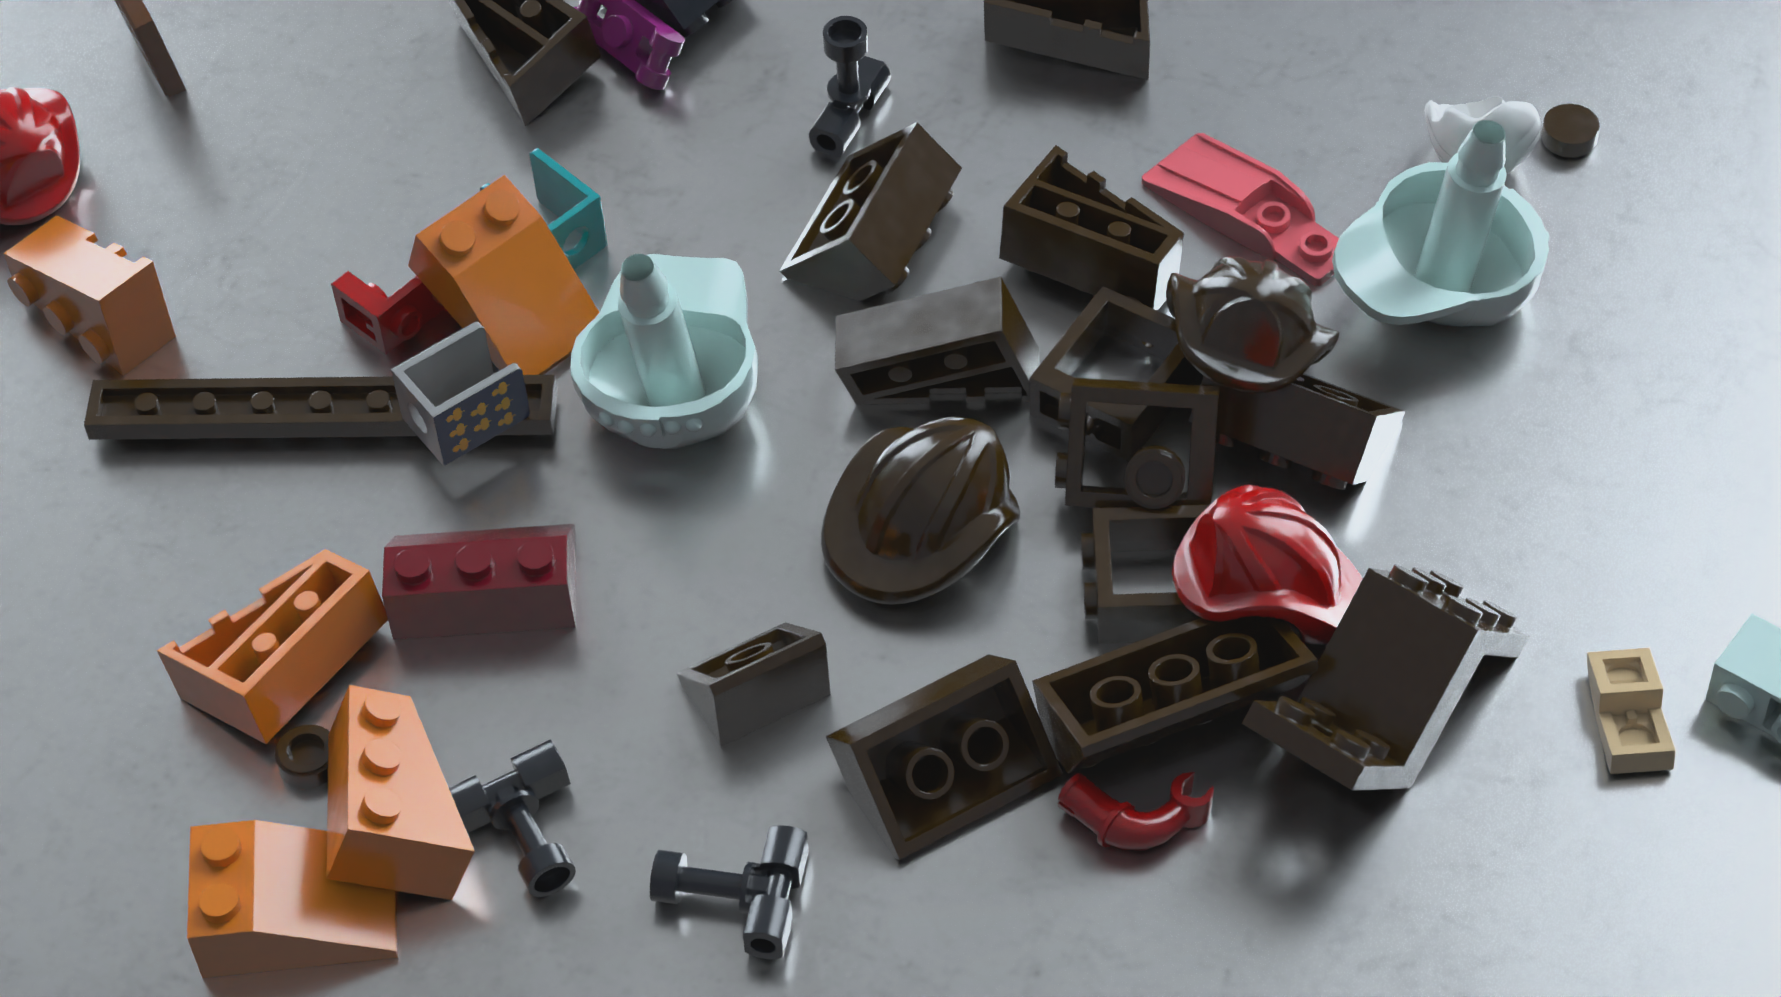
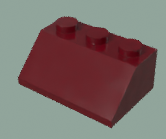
(480, 581)

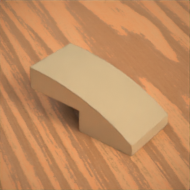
(1629, 711)

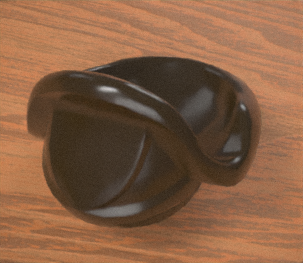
(1247, 325)
(918, 510)

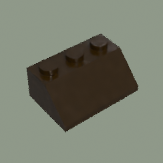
(874, 216)
(1310, 425)
(946, 754)

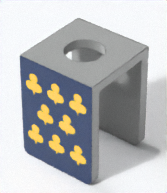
(454, 397)

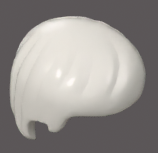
(1451, 124)

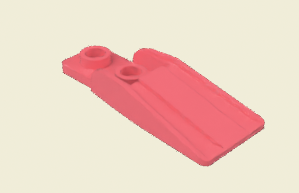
(1245, 204)

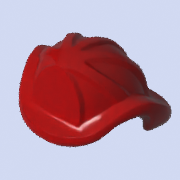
(36, 154)
(1264, 559)

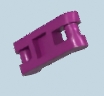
(630, 34)

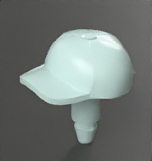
(1446, 242)
(668, 352)

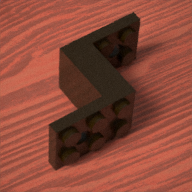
(1388, 679)

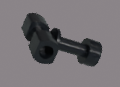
(855, 86)
(511, 804)
(760, 889)

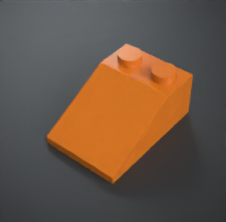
(505, 270)
(267, 905)

